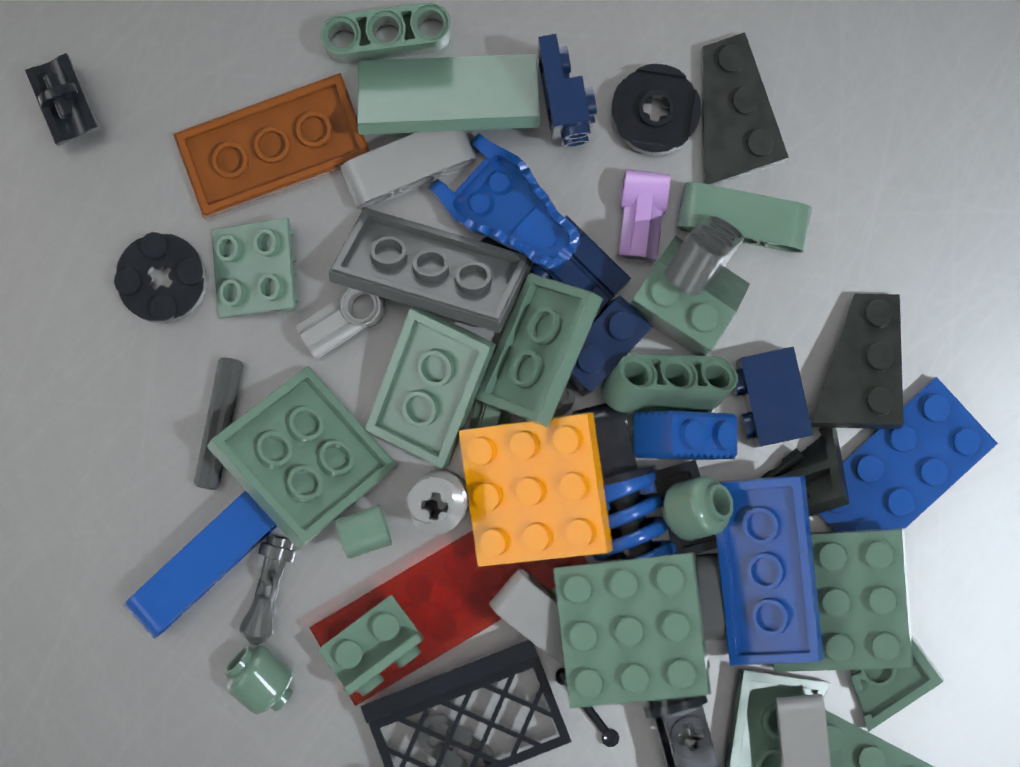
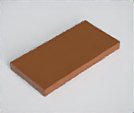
(271, 145)

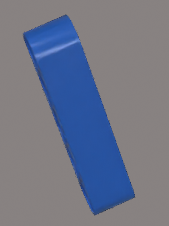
(200, 565)

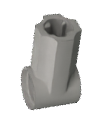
(337, 323)

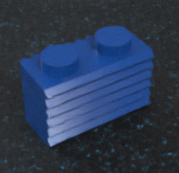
(684, 435)

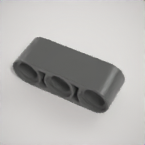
(703, 255)

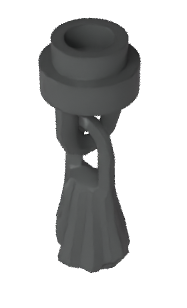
(259, 620)

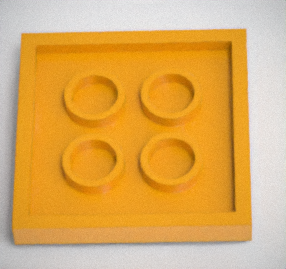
(535, 490)

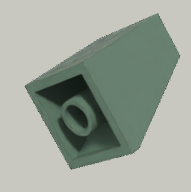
(687, 318)

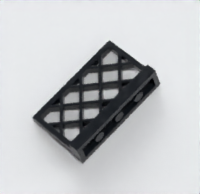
(456, 684)

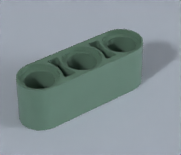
(365, 24)
(760, 218)
(669, 383)

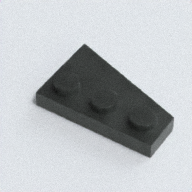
(737, 115)
(866, 369)

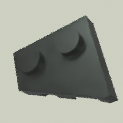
(822, 470)

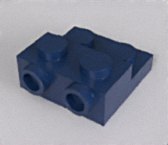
(567, 101)

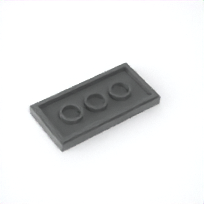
(431, 269)

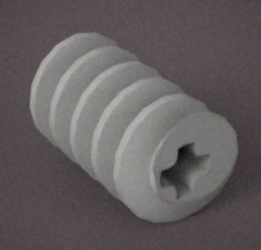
(425, 511)

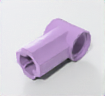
(643, 203)

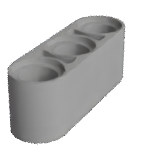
(405, 165)
(531, 611)
(802, 731)

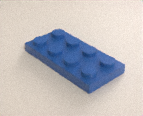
(908, 468)
(769, 573)

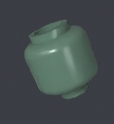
(697, 508)
(259, 679)

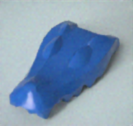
(509, 207)

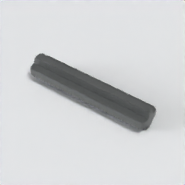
(218, 418)

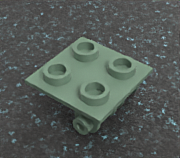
(254, 268)

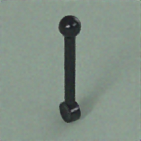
(608, 735)

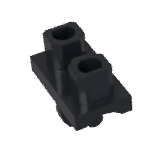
(62, 100)

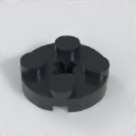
(676, 95)
(164, 303)

